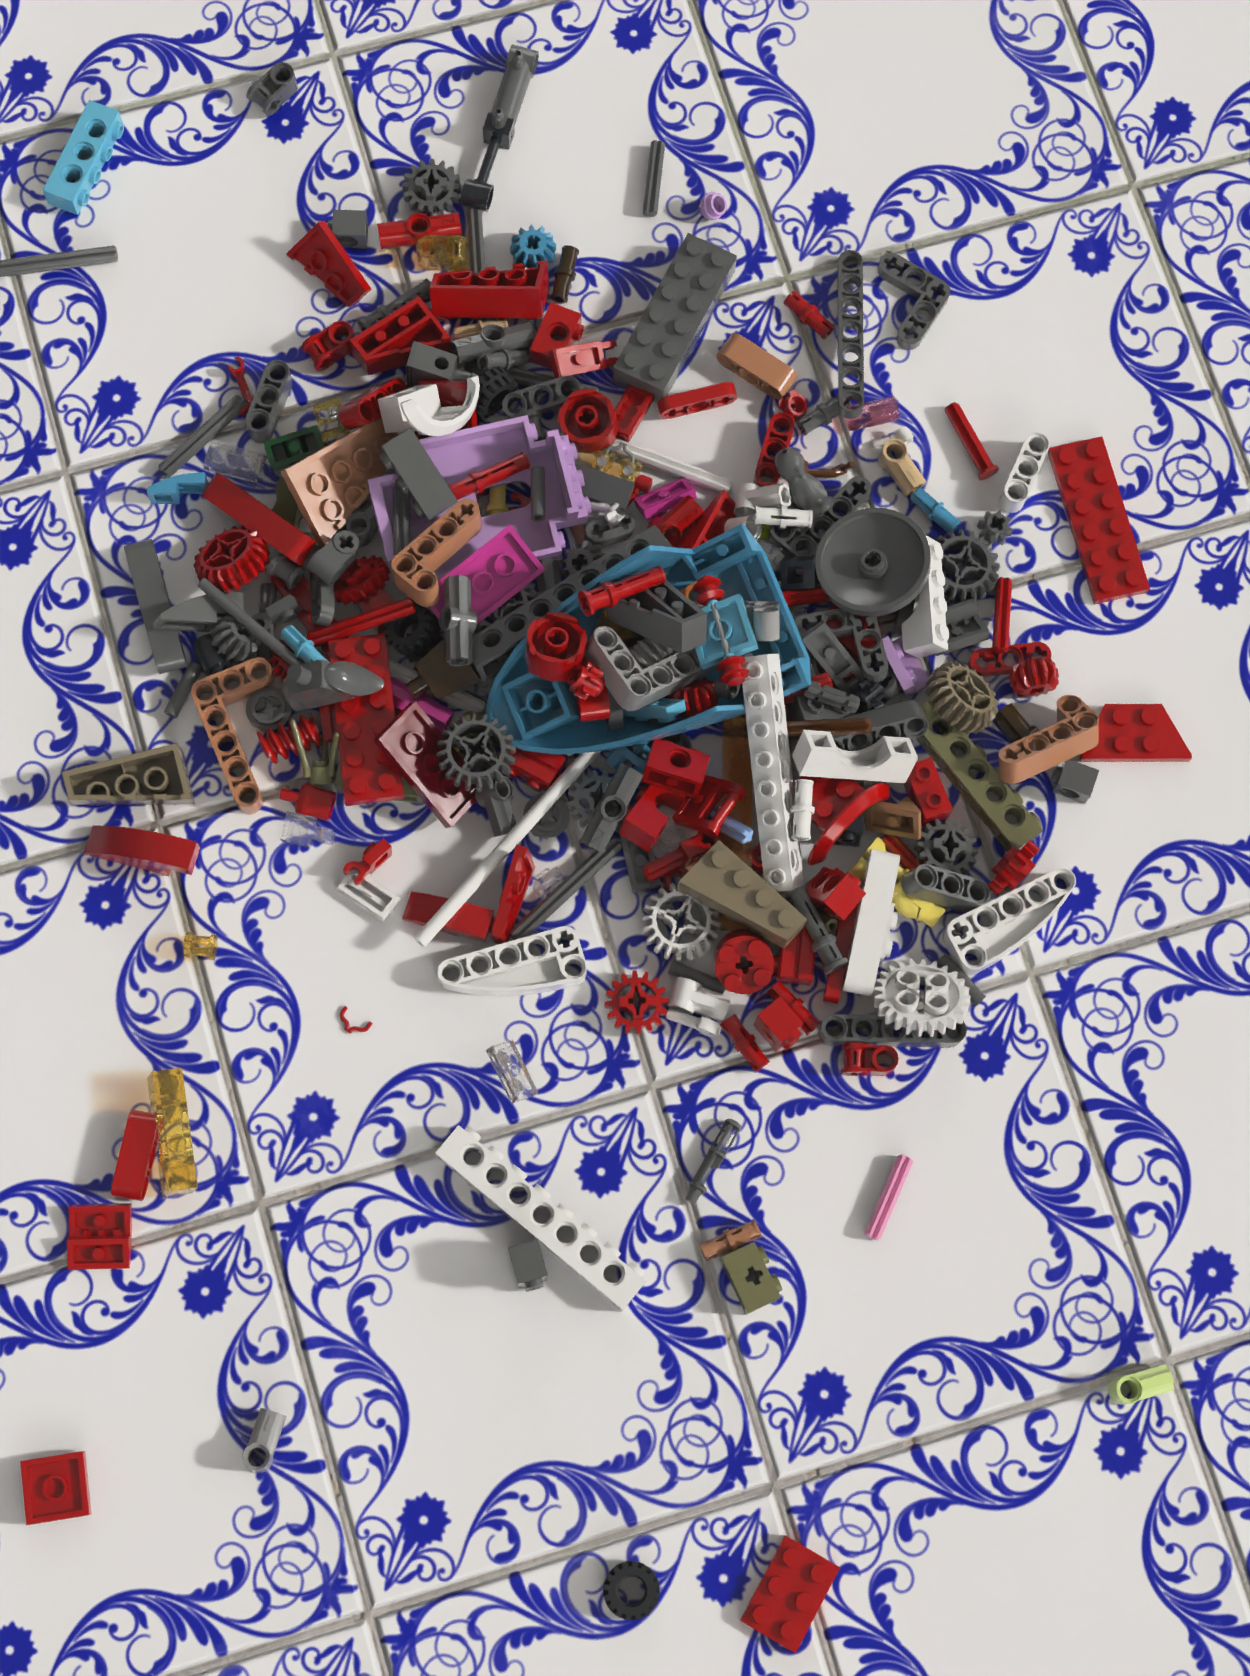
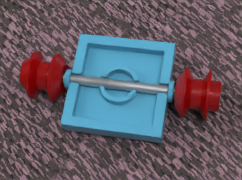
(727, 631)

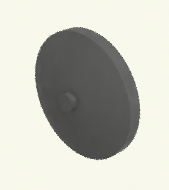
(873, 561)

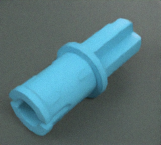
(300, 645)

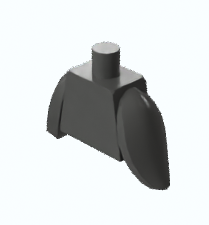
(327, 683)

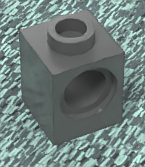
(350, 228)
(1074, 780)

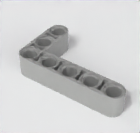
(637, 686)

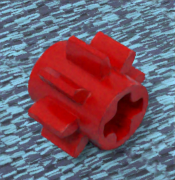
(586, 680)

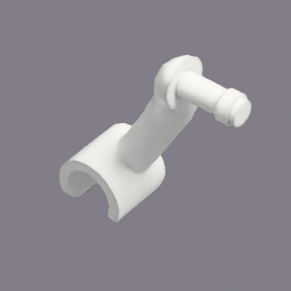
(610, 513)

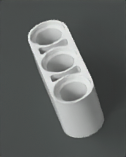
(1028, 461)

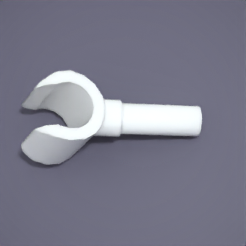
(901, 433)

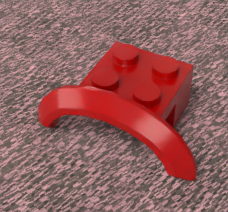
(836, 807)

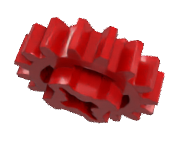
(361, 580)
(1013, 867)
(648, 1002)

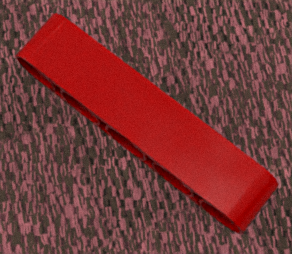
(259, 518)

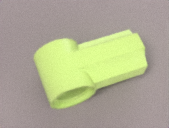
(1142, 1384)

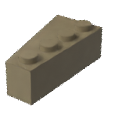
(134, 779)
(738, 892)

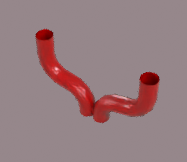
(354, 1028)

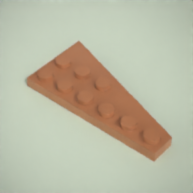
(335, 478)

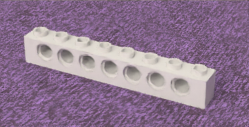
(772, 772)
(453, 1153)

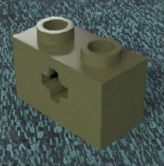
(736, 1267)

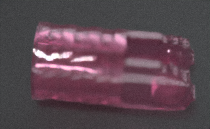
(877, 412)

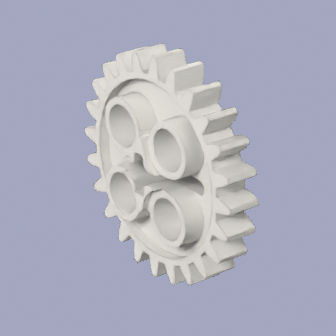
(944, 1000)

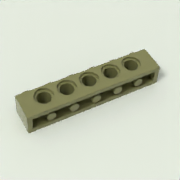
(975, 790)

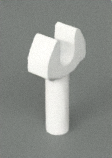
(703, 1025)

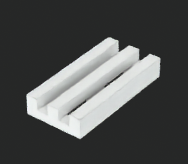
(388, 907)

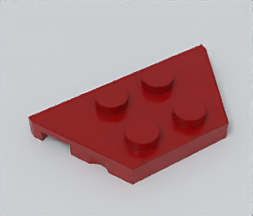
(1137, 735)

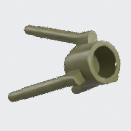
(322, 770)

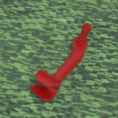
(239, 375)

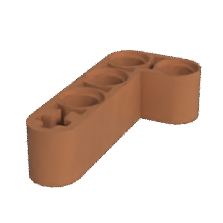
(459, 522)
(1072, 735)

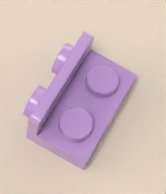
(905, 667)

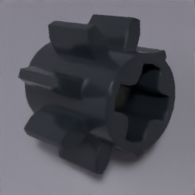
(869, 694)

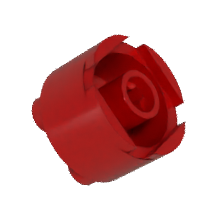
(586, 405)
(554, 646)
(759, 965)

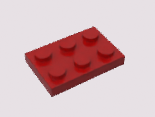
(789, 1594)

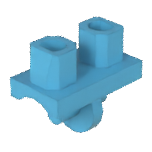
(621, 754)

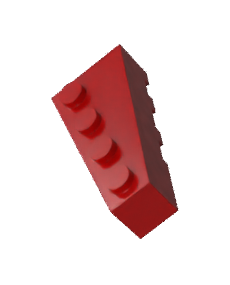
(491, 293)

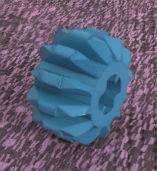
(532, 247)

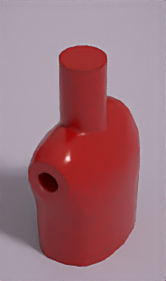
(311, 801)

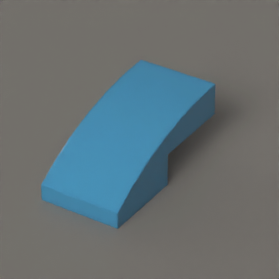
(169, 489)

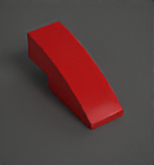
(468, 921)

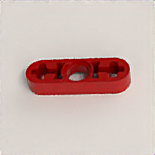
(697, 400)
(987, 655)

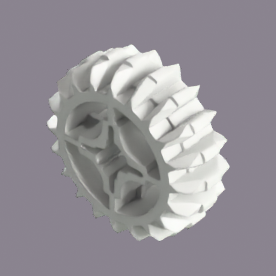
(668, 918)

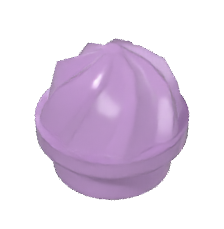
(713, 205)

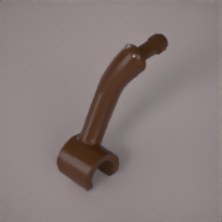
(829, 473)

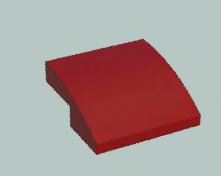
(99, 1236)

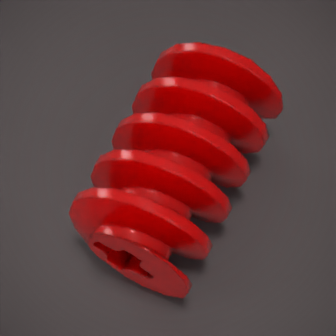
(284, 740)

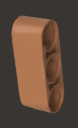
(756, 366)

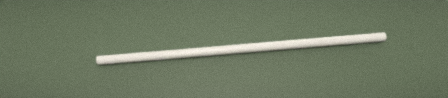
(505, 846)

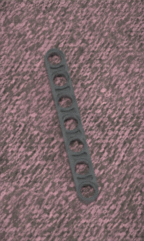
(846, 344)

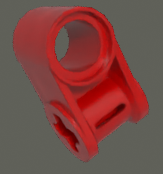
(328, 346)
(866, 1059)

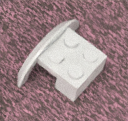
(422, 411)

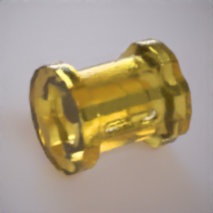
(191, 940)

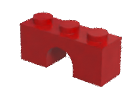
(644, 821)

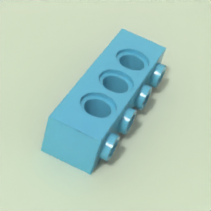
(93, 121)

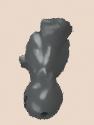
(804, 488)

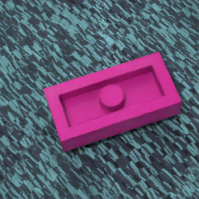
(664, 498)

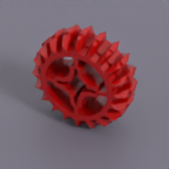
(232, 559)

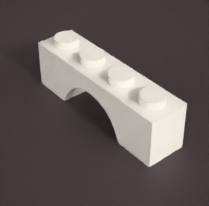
(926, 628)
(885, 761)

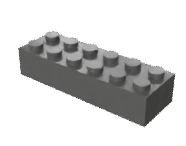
(675, 317)

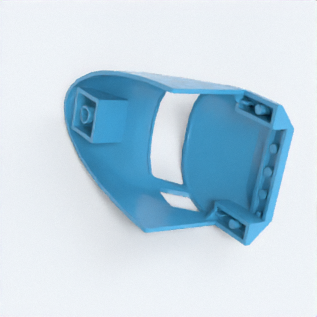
(545, 712)

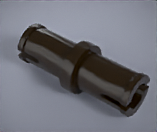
(564, 274)

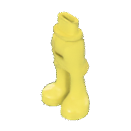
(904, 904)

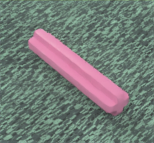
(888, 1197)

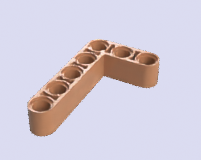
(225, 732)

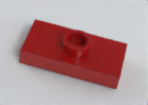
(631, 411)

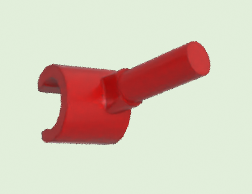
(642, 484)

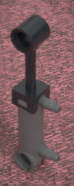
(500, 123)

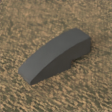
(196, 614)

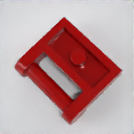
(694, 812)

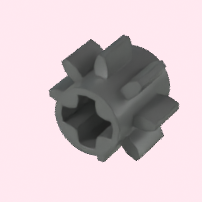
(995, 520)

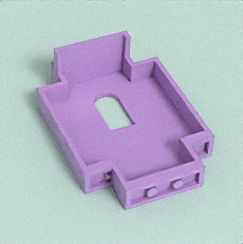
(478, 449)

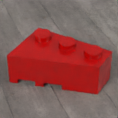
(390, 340)

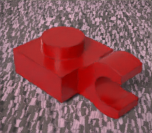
(373, 858)

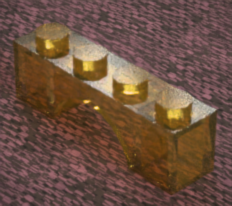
(174, 1135)

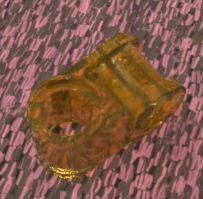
(444, 252)

